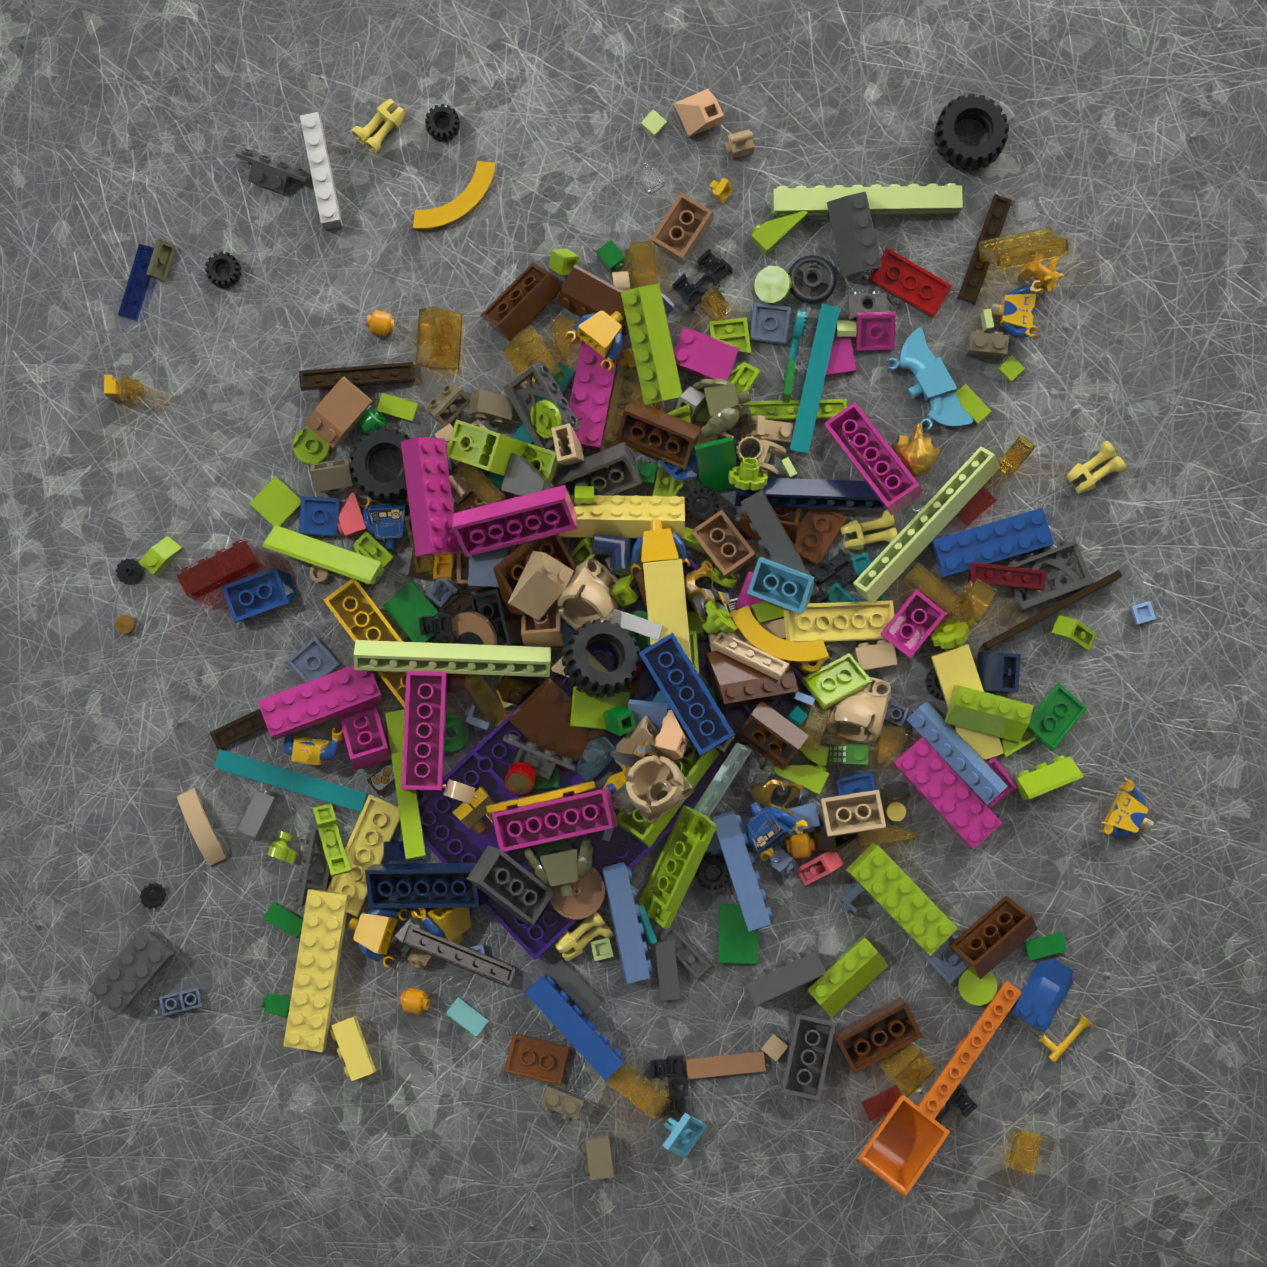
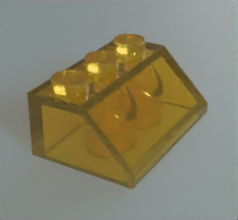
(439, 338)
(529, 349)
(975, 600)

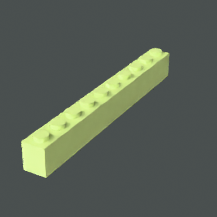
(881, 200)
(926, 524)
(452, 658)

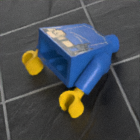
(386, 521)
(769, 827)

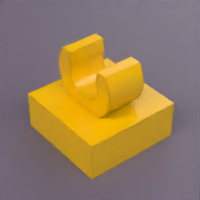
(721, 190)
(629, 360)

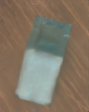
(595, 758)

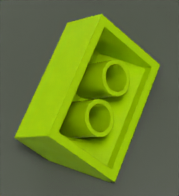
(1047, 777)

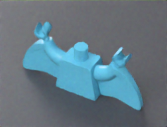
(931, 382)

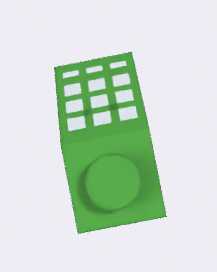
(848, 754)

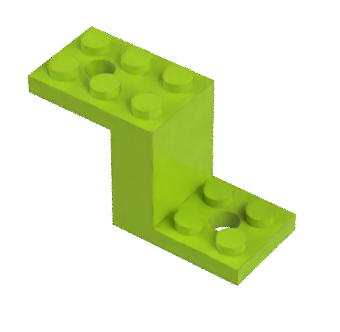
(493, 450)

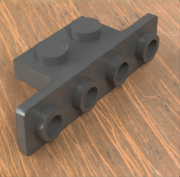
(270, 173)
(540, 760)
(316, 870)

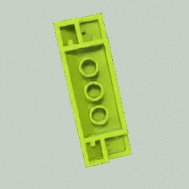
(651, 343)
(323, 555)
(677, 865)

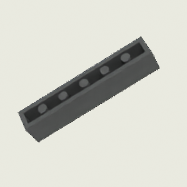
(772, 533)

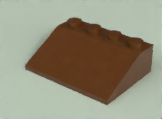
(511, 568)
(742, 685)
(546, 722)

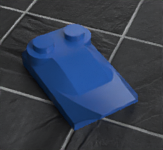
(258, 594)
(1043, 994)

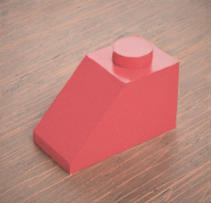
(351, 518)
(819, 867)

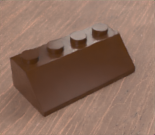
(589, 294)
(521, 301)
(658, 433)
(993, 937)
(877, 1035)

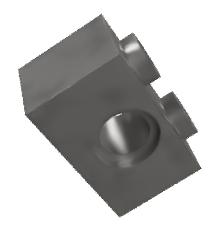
(854, 303)

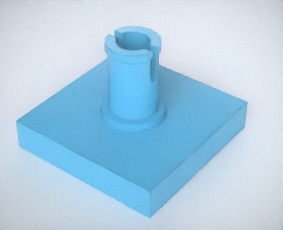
(683, 1134)

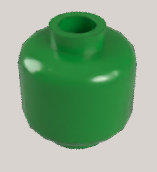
(371, 420)

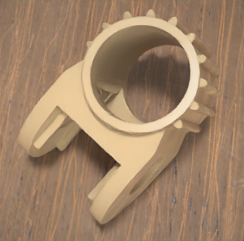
(766, 448)

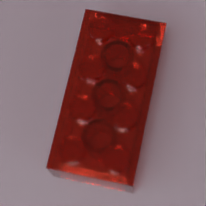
(219, 569)

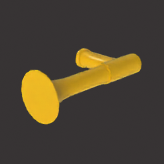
(1058, 1050)

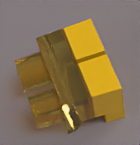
(122, 389)
(468, 813)

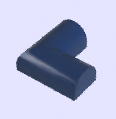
(618, 548)

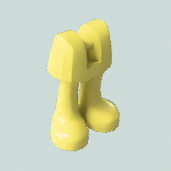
(383, 114)
(1114, 465)
(858, 544)
(572, 943)

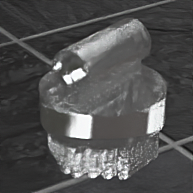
(835, 651)

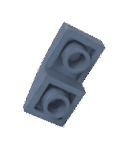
(896, 714)
(180, 1001)

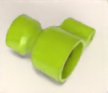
(280, 850)

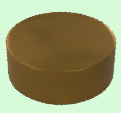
(125, 624)

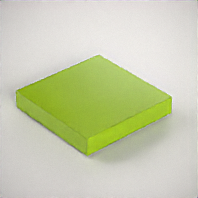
(276, 502)

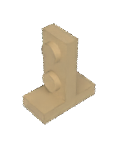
(767, 429)

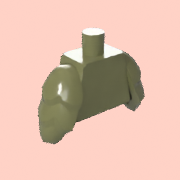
(723, 405)
(562, 867)

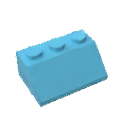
(781, 585)

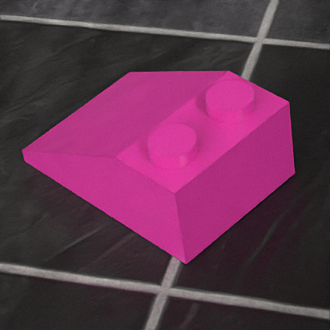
(704, 355)
(913, 623)
(365, 737)

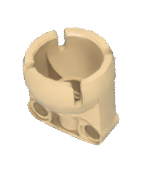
(588, 595)
(861, 714)
(651, 781)

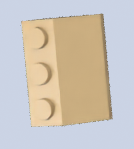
(852, 813)

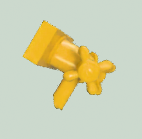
(1044, 274)

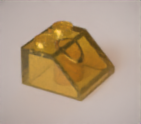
(907, 1068)

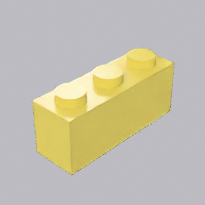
(352, 1048)

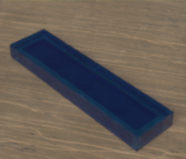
(137, 284)

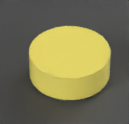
(896, 811)

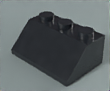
(508, 629)

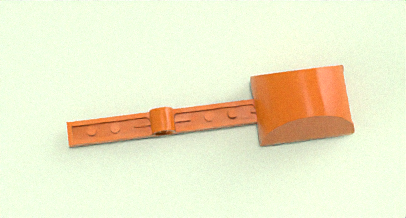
(909, 1132)

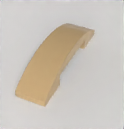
(200, 827)

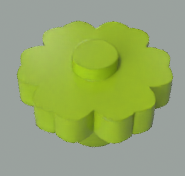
(748, 475)
(718, 619)
(950, 634)

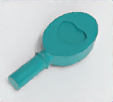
(801, 319)

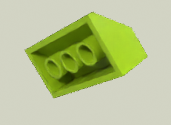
(988, 713)
(847, 976)

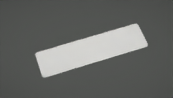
(636, 624)

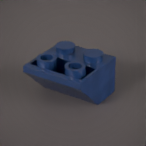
(999, 671)

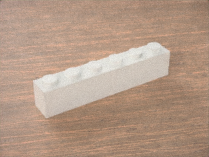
(321, 171)

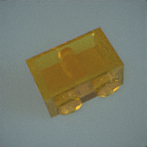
(1024, 1150)

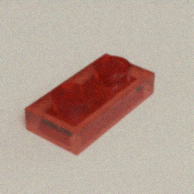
(881, 1102)

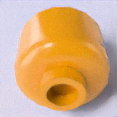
(380, 323)
(800, 845)
(414, 1001)

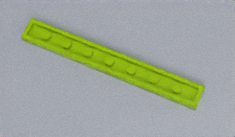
(782, 410)
(407, 799)

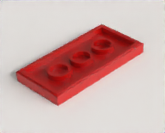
(910, 283)

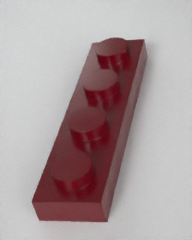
(1007, 576)

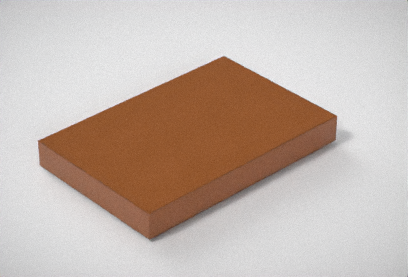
(818, 532)
(537, 1059)

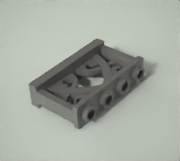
(548, 389)
(1073, 581)

